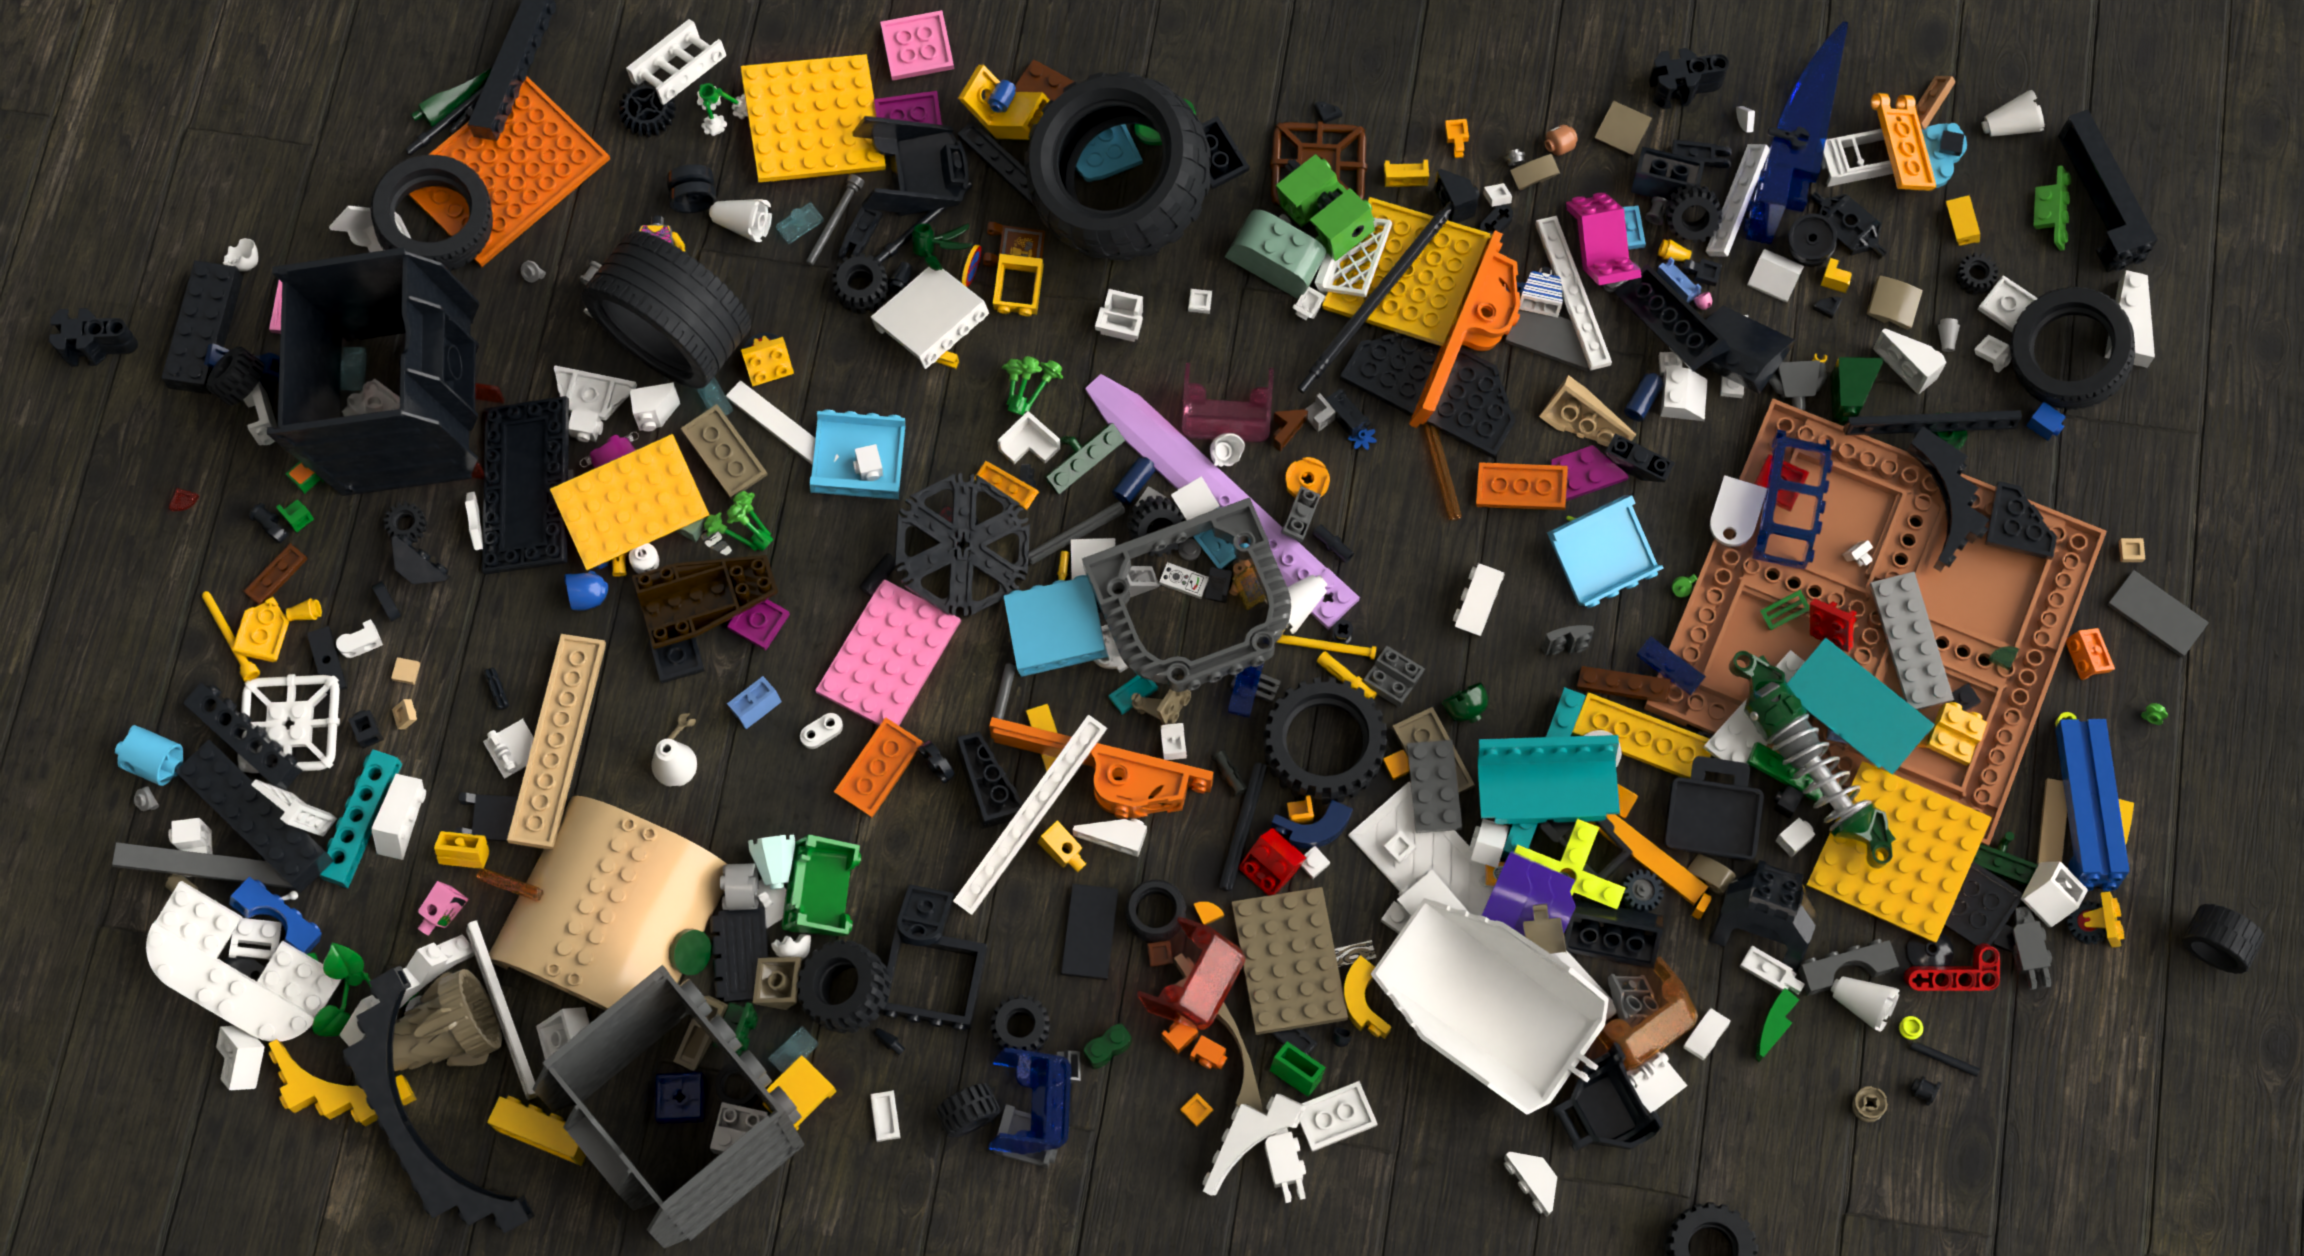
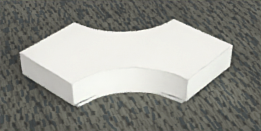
(474, 520)

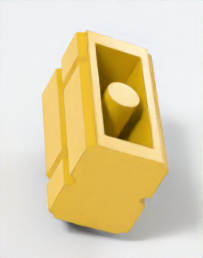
(461, 849)

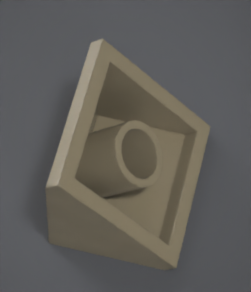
(777, 982)

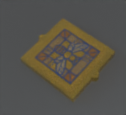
(1248, 588)

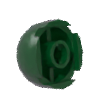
(1467, 703)

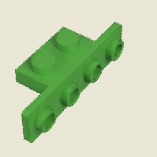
(2052, 207)

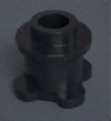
(1925, 1089)

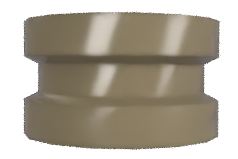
(1869, 1114)

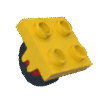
(766, 358)

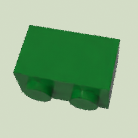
(1297, 1069)

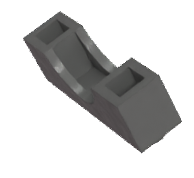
(1875, 959)

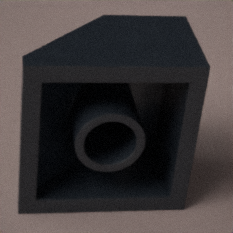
(1460, 192)

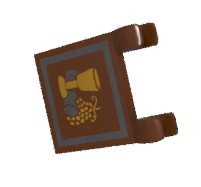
(1015, 242)

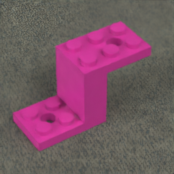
(1603, 239)

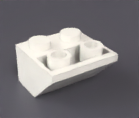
(2053, 892)
(732, 1125)

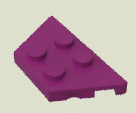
(1589, 472)

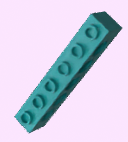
(376, 762)

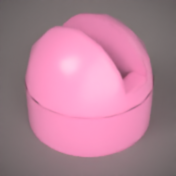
(1703, 301)

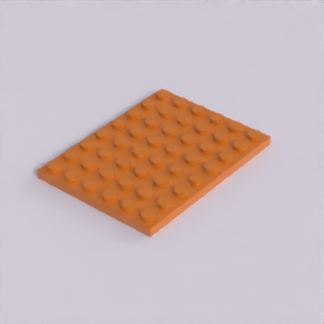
(525, 171)

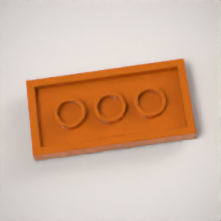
(1522, 486)
(878, 767)

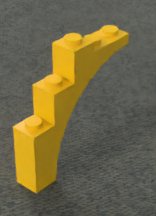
(332, 1098)

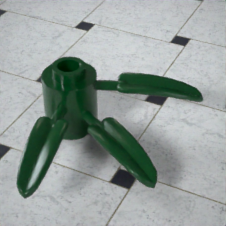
(924, 240)

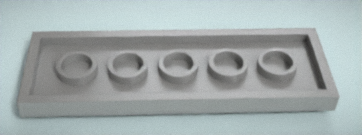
(1911, 641)

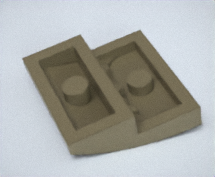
(1623, 128)
(1894, 302)

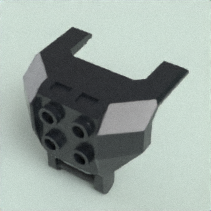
(1771, 906)
(1608, 1107)

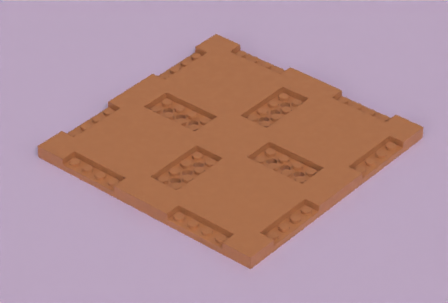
(1977, 604)

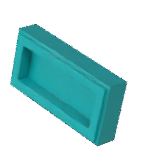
(1122, 696)

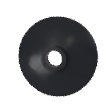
(1920, 955)

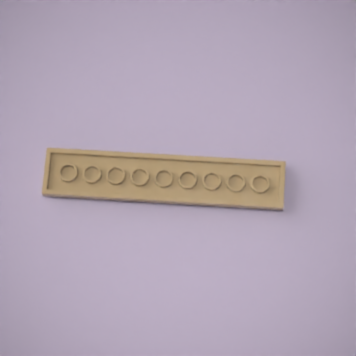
(556, 742)

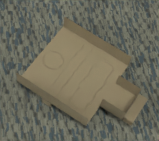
(1544, 931)

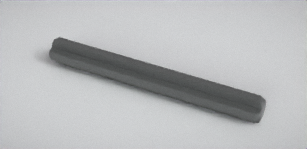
(1076, 532)

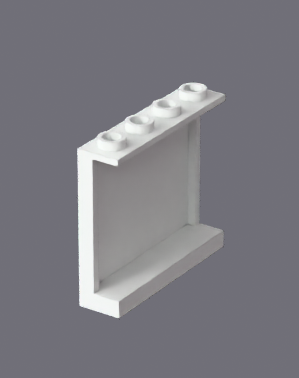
(930, 315)

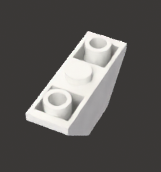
(1534, 1178)

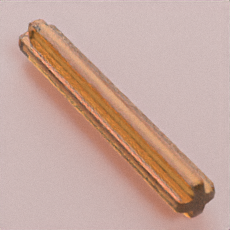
(510, 884)

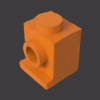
(1179, 1036)
(1209, 1054)

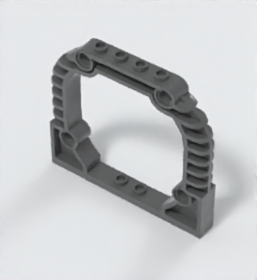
(1233, 523)

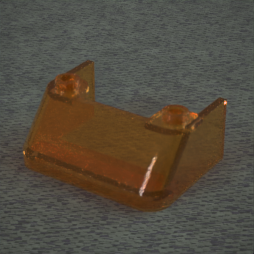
(1659, 1028)

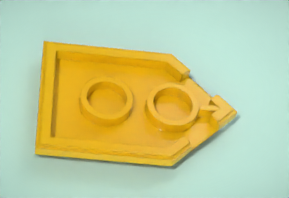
(261, 632)

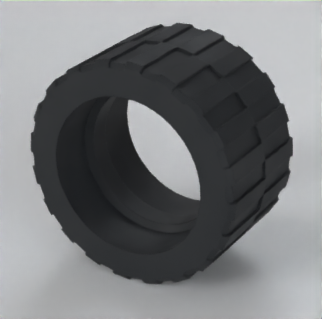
(2223, 938)

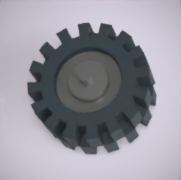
(1641, 891)

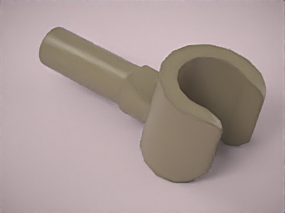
(682, 723)

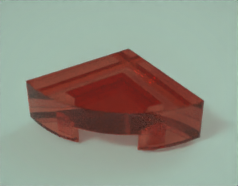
(183, 500)

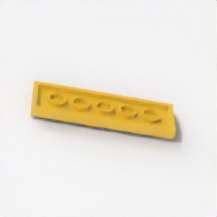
(1642, 735)

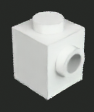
(585, 425)
(868, 463)
(1795, 837)

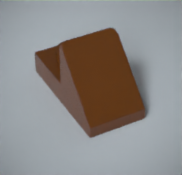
(1291, 423)

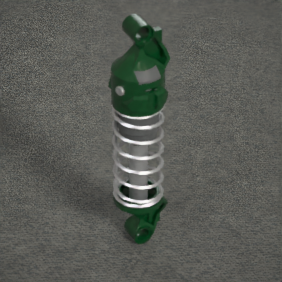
(1785, 724)

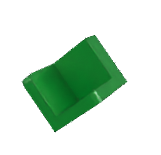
(296, 515)

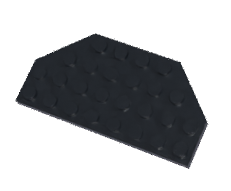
(1470, 406)

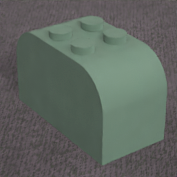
(1277, 252)

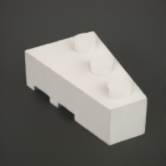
(1478, 599)
(398, 816)

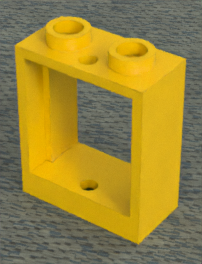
(1021, 264)

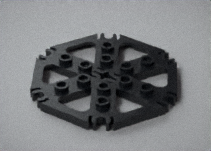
(963, 524)

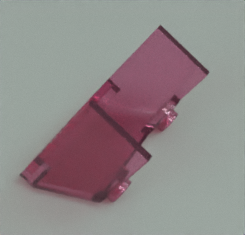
(1214, 417)

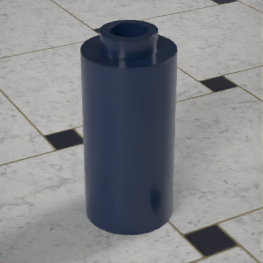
(1644, 397)
(1134, 480)

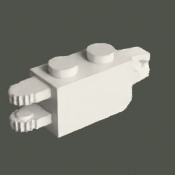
(1284, 1162)

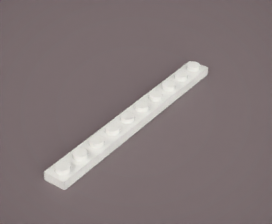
(1030, 814)

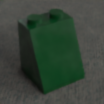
(1850, 385)

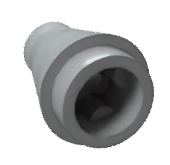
(1948, 333)

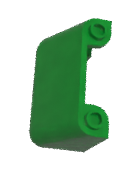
(819, 886)

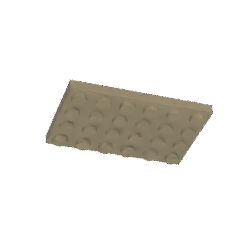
(1289, 961)

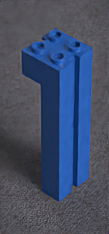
(2092, 804)

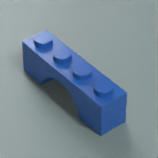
(254, 900)

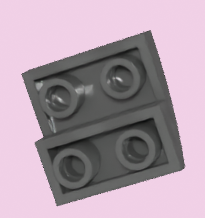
(1572, 637)
(1393, 676)

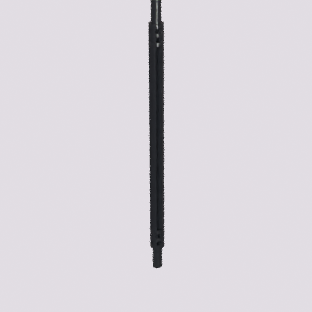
(1376, 297)

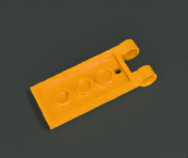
(1904, 142)

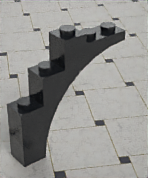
(1945, 466)

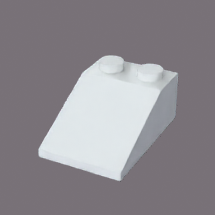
(1912, 360)

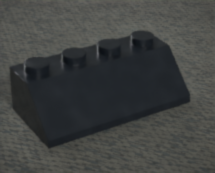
(1614, 933)

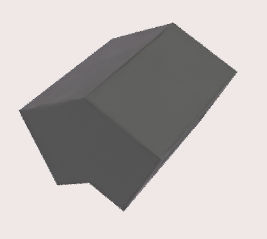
(1074, 1059)

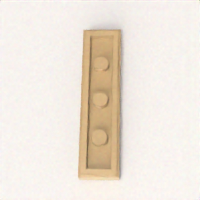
(2052, 822)

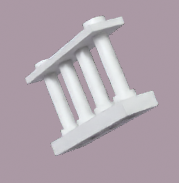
(667, 49)

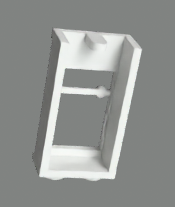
(1837, 164)

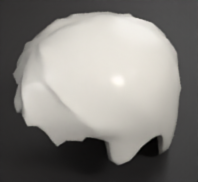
(243, 256)
(1226, 449)
(791, 948)

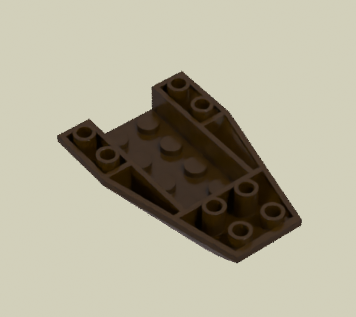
(699, 595)

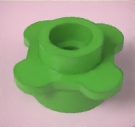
(2155, 714)

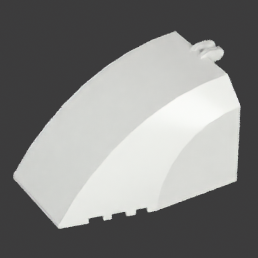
(1492, 1002)

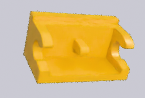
(1406, 174)
(1963, 220)

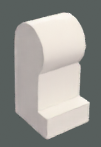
(360, 641)

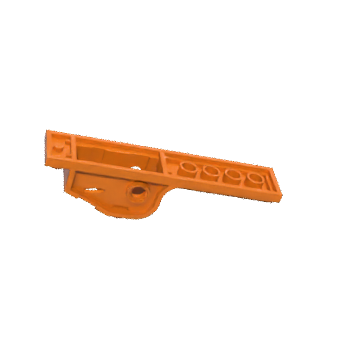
(1480, 324)
(1140, 773)

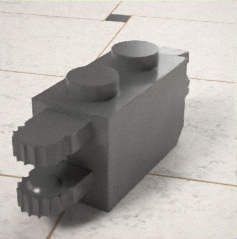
(2030, 948)

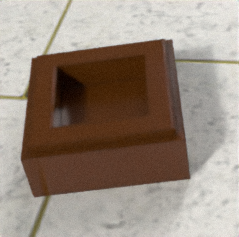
(1160, 953)

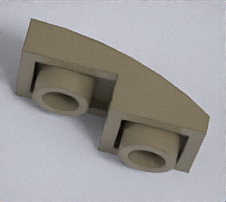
(1535, 171)

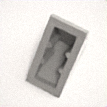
(1141, 580)

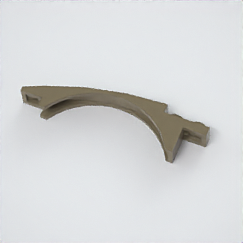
(1249, 1091)

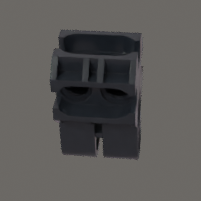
(1686, 76)
(90, 337)

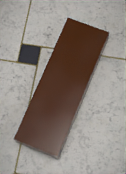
(275, 574)

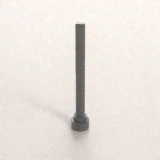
(854, 184)

